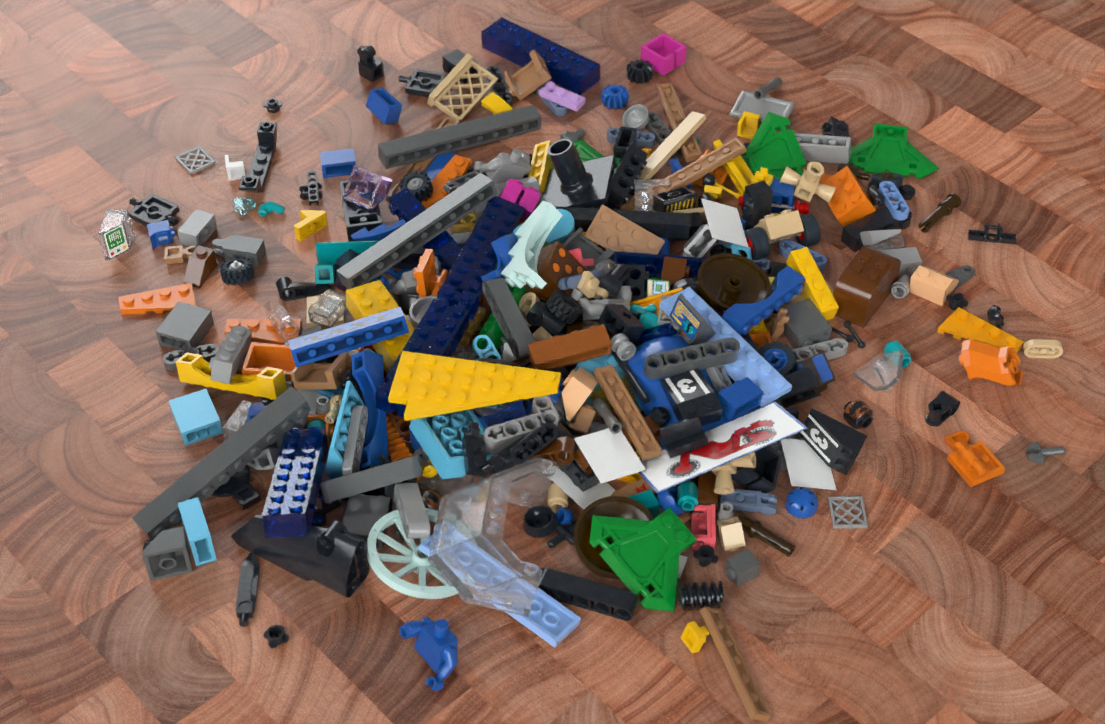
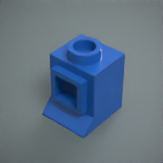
(160, 233)

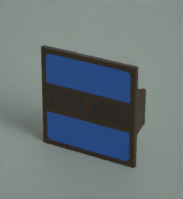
(820, 368)

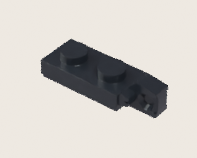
(474, 450)

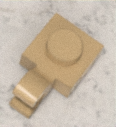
(589, 286)

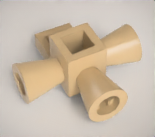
(808, 183)
(723, 481)

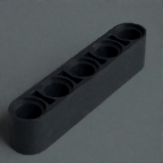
(588, 594)

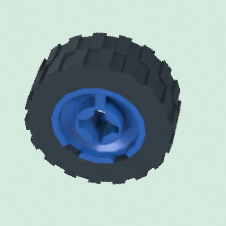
(782, 355)

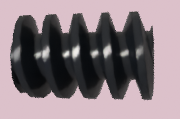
(700, 595)

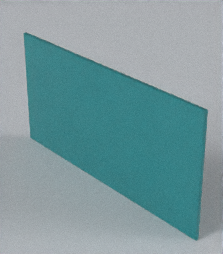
(331, 251)

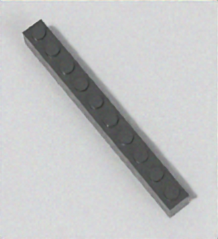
(459, 136)
(417, 232)
(223, 462)

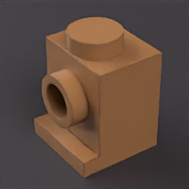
(583, 419)

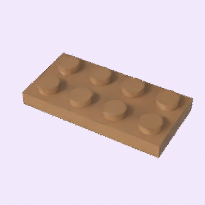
(621, 234)

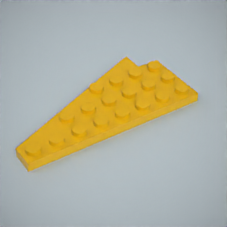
(447, 384)

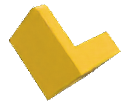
(748, 125)

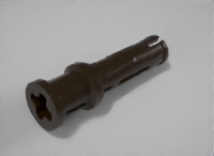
(944, 209)
(755, 529)

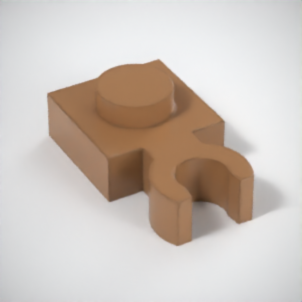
(177, 254)
(776, 324)

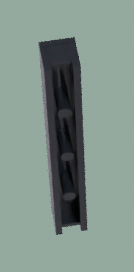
(658, 223)

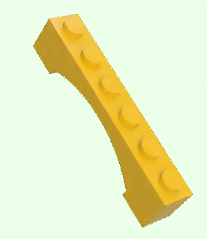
(267, 384)

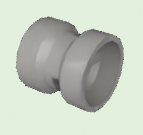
(624, 348)

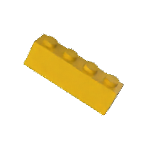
(814, 284)

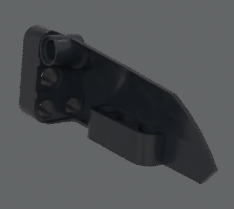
(326, 555)

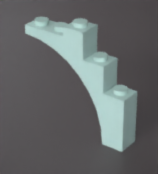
(525, 253)

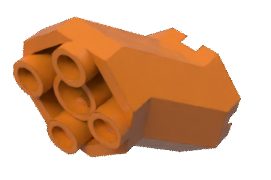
(991, 362)

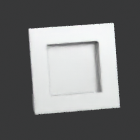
(235, 170)

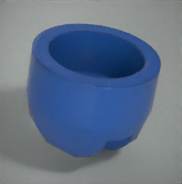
(565, 516)

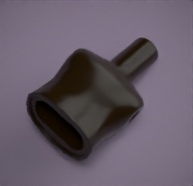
(863, 176)

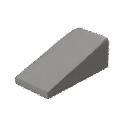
(876, 236)

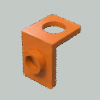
(329, 427)

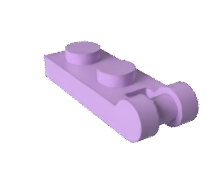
(562, 96)

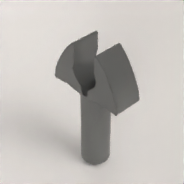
(1039, 453)

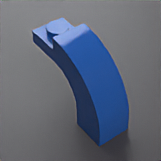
(501, 247)

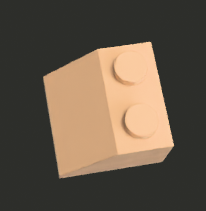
(932, 284)
(577, 389)

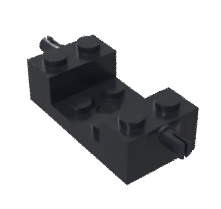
(358, 216)

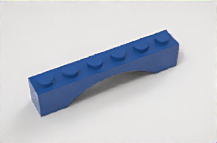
(745, 316)
(369, 374)

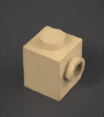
(731, 533)

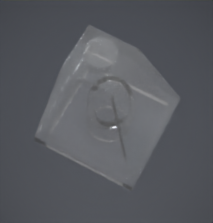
(881, 371)

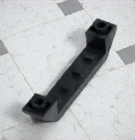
(262, 160)

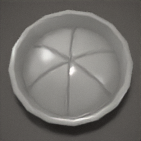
(636, 117)

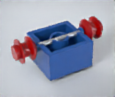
(783, 199)

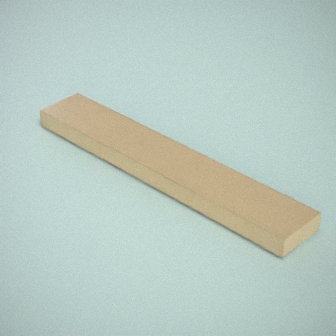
(671, 144)

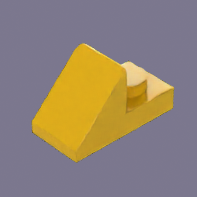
(310, 223)

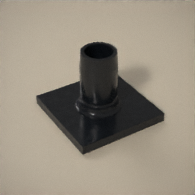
(577, 182)

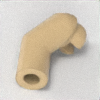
(334, 407)

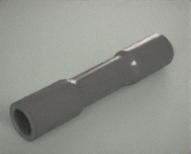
(764, 90)
(610, 420)

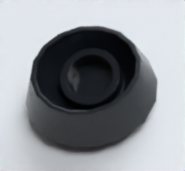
(540, 521)

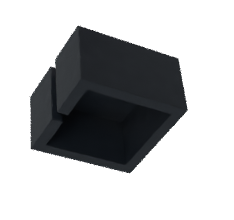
(765, 474)

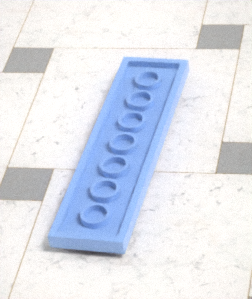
(749, 361)
(547, 616)

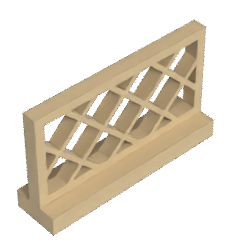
(454, 77)

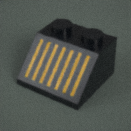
(675, 199)

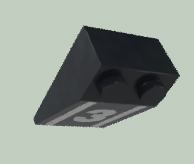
(692, 396)
(832, 441)

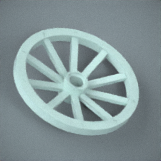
(416, 559)

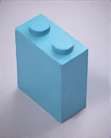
(195, 417)
(197, 531)

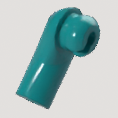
(269, 207)
(650, 308)

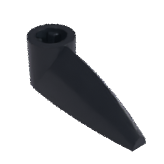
(297, 290)

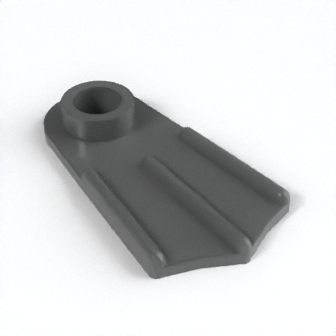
(962, 275)

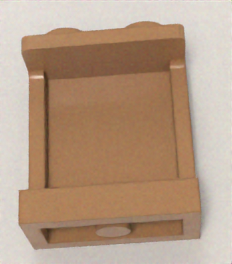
(528, 77)
(321, 375)

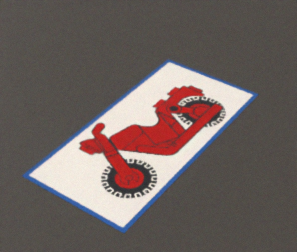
(726, 444)

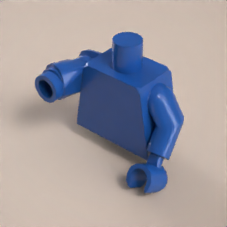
(435, 645)

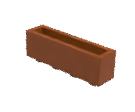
(570, 348)

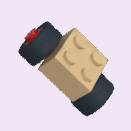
(782, 227)

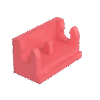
(704, 526)

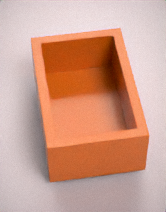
(849, 198)
(268, 355)

